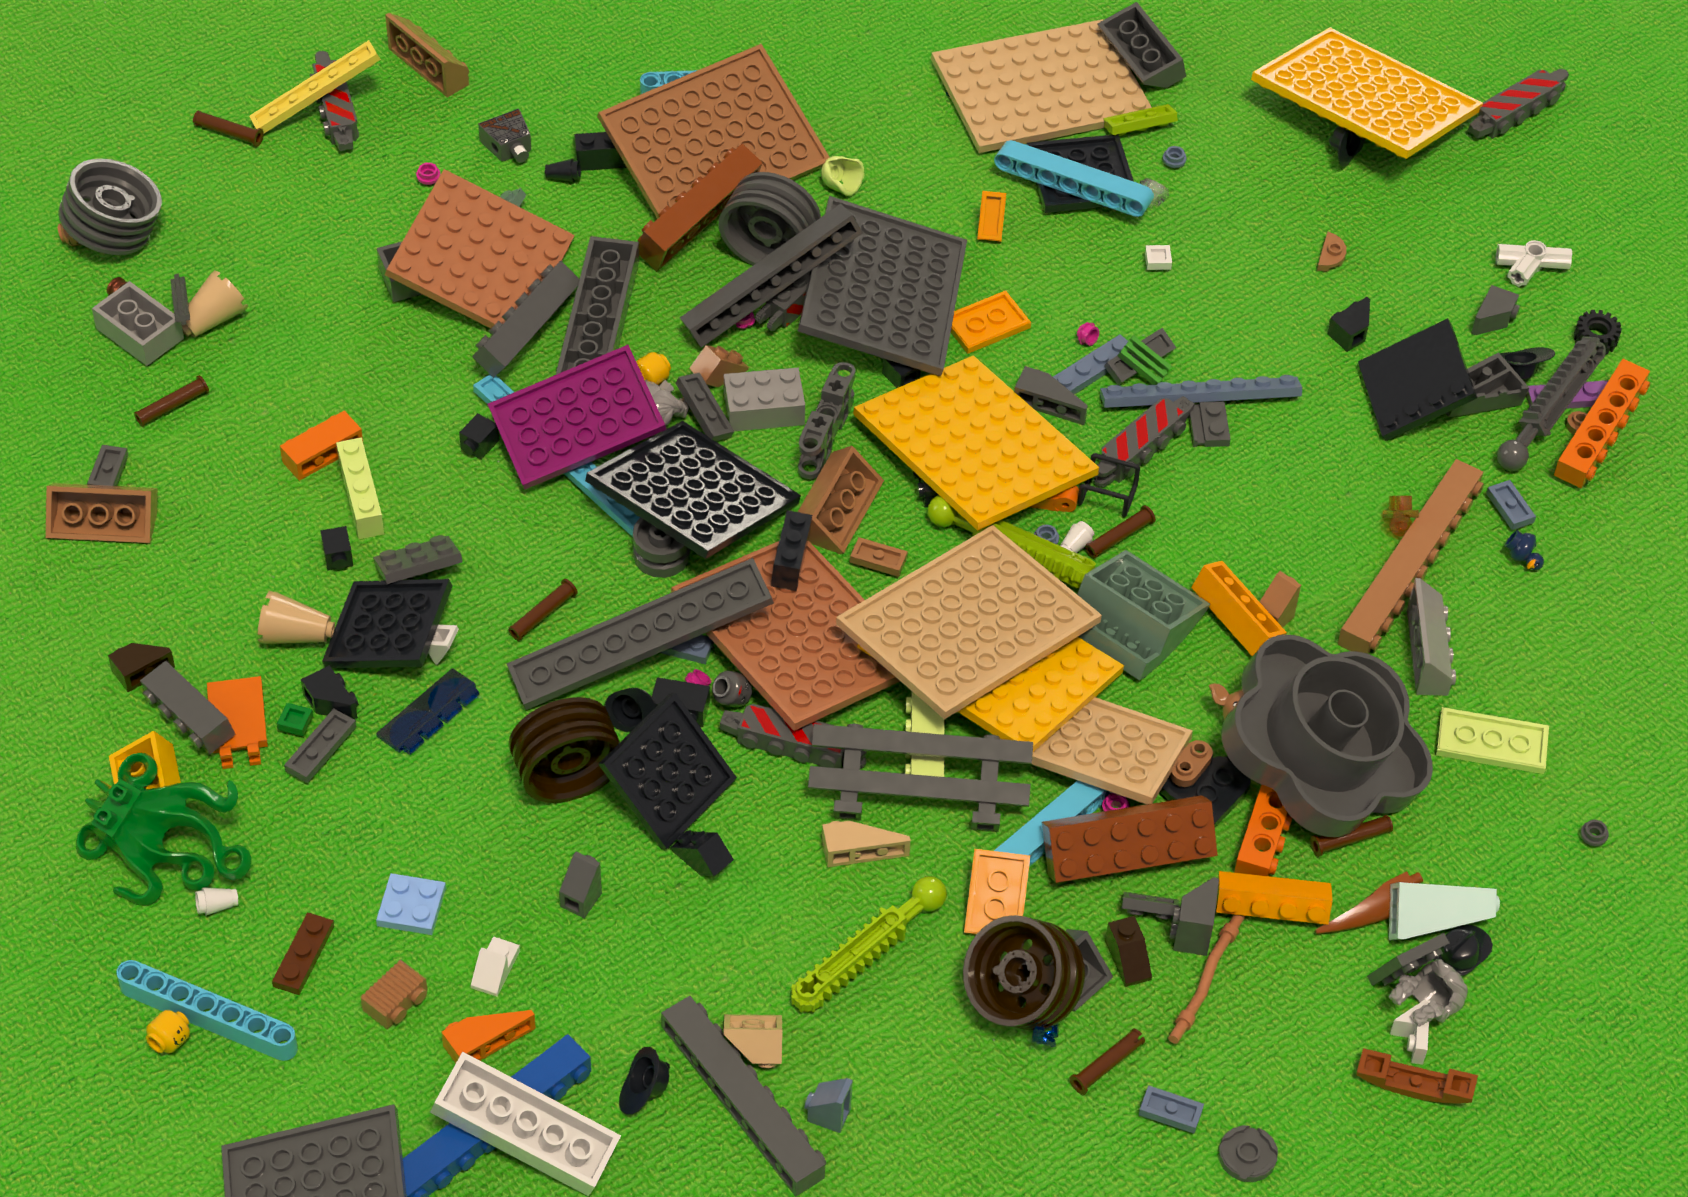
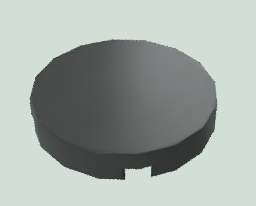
(1248, 1153)

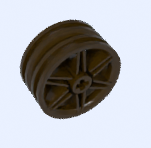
(561, 749)
(985, 970)

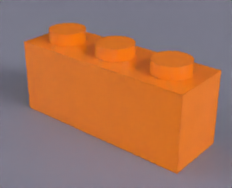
(318, 445)

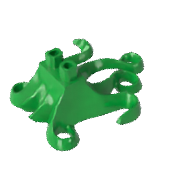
(137, 818)

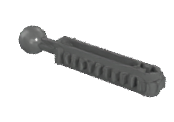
(1552, 401)

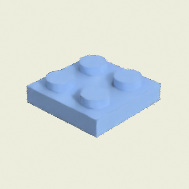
(411, 904)

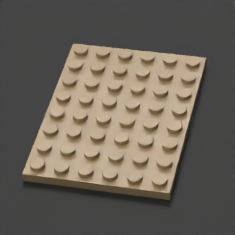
(1038, 85)
(968, 621)

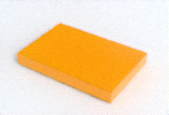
(988, 322)
(995, 887)

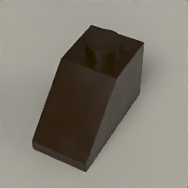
(136, 661)
(1128, 951)

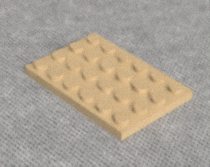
(1115, 750)

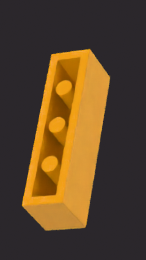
(1236, 606)
(1274, 897)

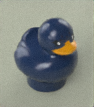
(1521, 549)

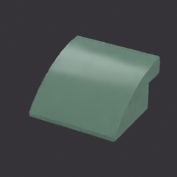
(1140, 611)

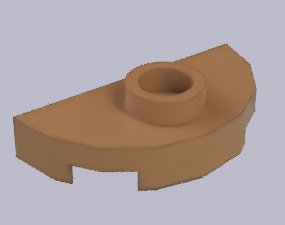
(1333, 252)

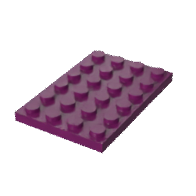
(576, 416)

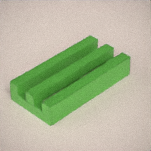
(1147, 358)

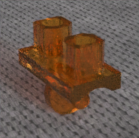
(1400, 511)

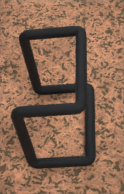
(1127, 500)

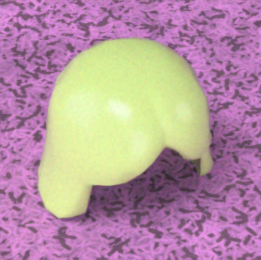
(845, 169)

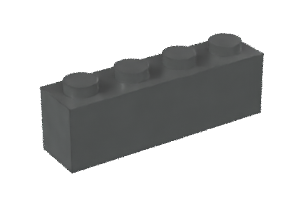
(187, 708)

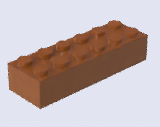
(696, 208)
(1129, 838)

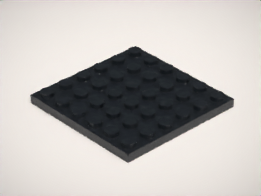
(693, 489)

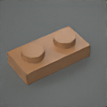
(878, 556)

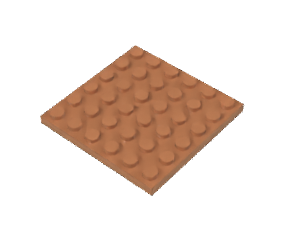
(475, 250)

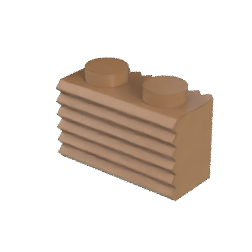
(394, 994)

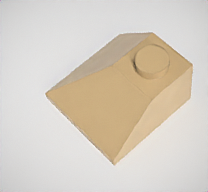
(756, 1037)

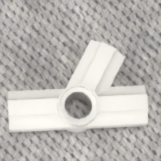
(1530, 259)

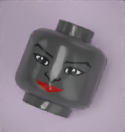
(732, 689)

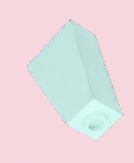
(1432, 908)

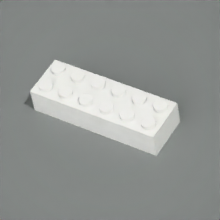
(525, 1124)

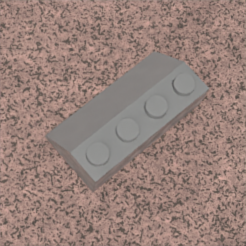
(1430, 641)

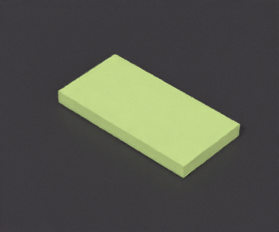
(1492, 740)

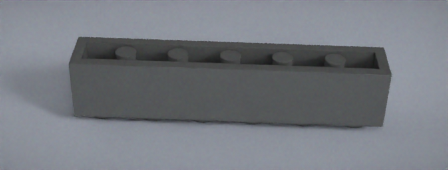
(526, 319)

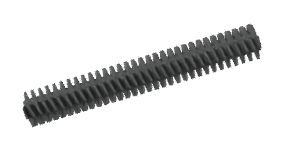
(180, 299)

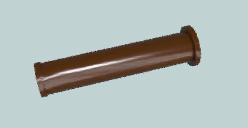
(229, 128)
(171, 401)
(1120, 532)
(543, 609)
(1364, 831)
(1106, 1061)

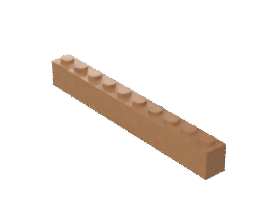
(1411, 557)

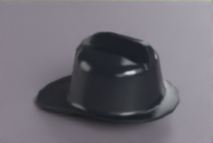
(1346, 144)
(1527, 361)
(629, 708)
(1466, 948)
(644, 1082)

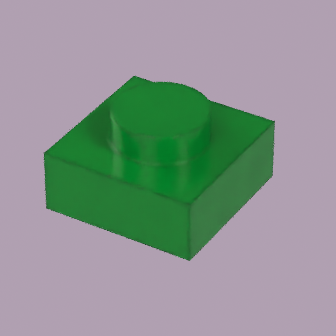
(295, 719)

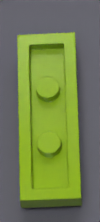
(1140, 119)

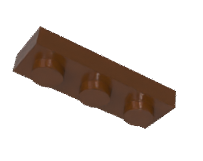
(303, 953)

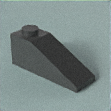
(1050, 396)

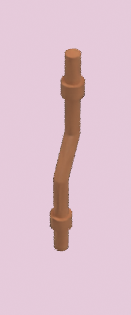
(1187, 1017)

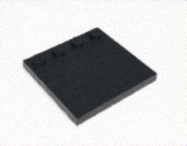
(1096, 152)
(1417, 379)
(387, 624)
(667, 771)

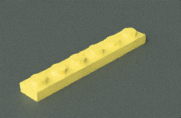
(315, 87)

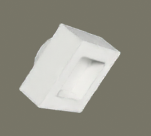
(1158, 257)

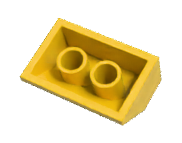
(156, 747)

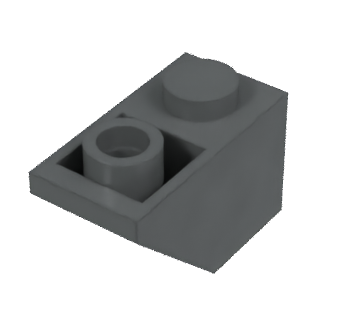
(581, 885)

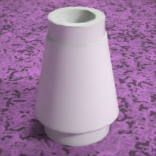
(1078, 537)
(215, 900)

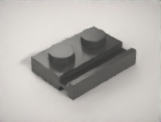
(1209, 425)

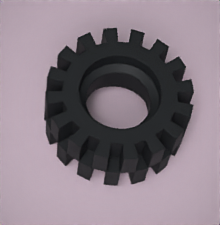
(1601, 323)

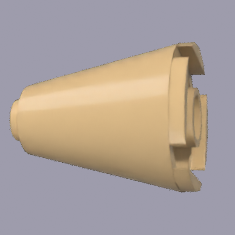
(213, 305)
(292, 622)

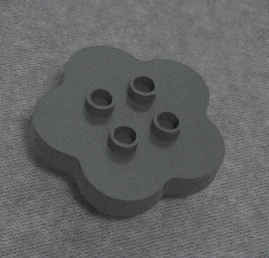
(1326, 734)

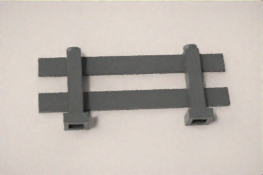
(984, 791)

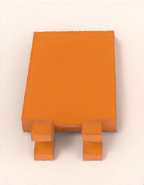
(244, 707)

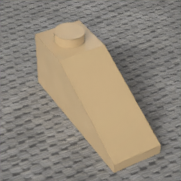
(859, 843)

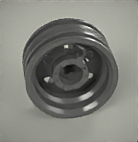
(109, 206)
(765, 215)

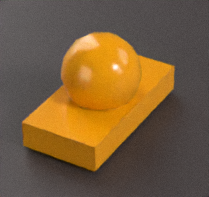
(991, 216)

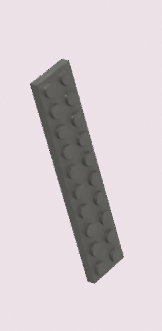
(639, 633)

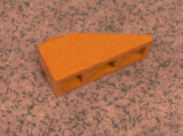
(486, 1034)

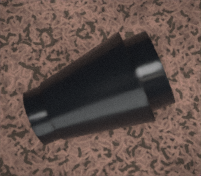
(564, 170)

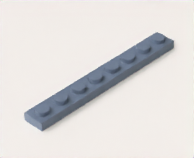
(1207, 391)

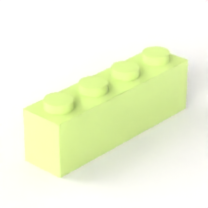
(360, 488)
(923, 720)

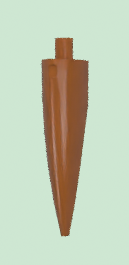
(1371, 909)

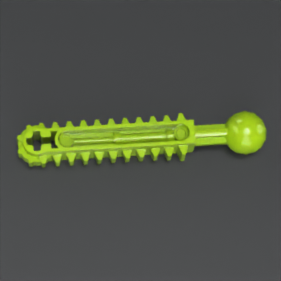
(1056, 559)
(810, 992)

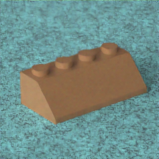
(426, 55)
(840, 499)
(100, 512)

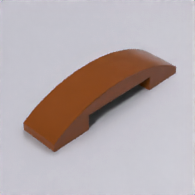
(1414, 1081)

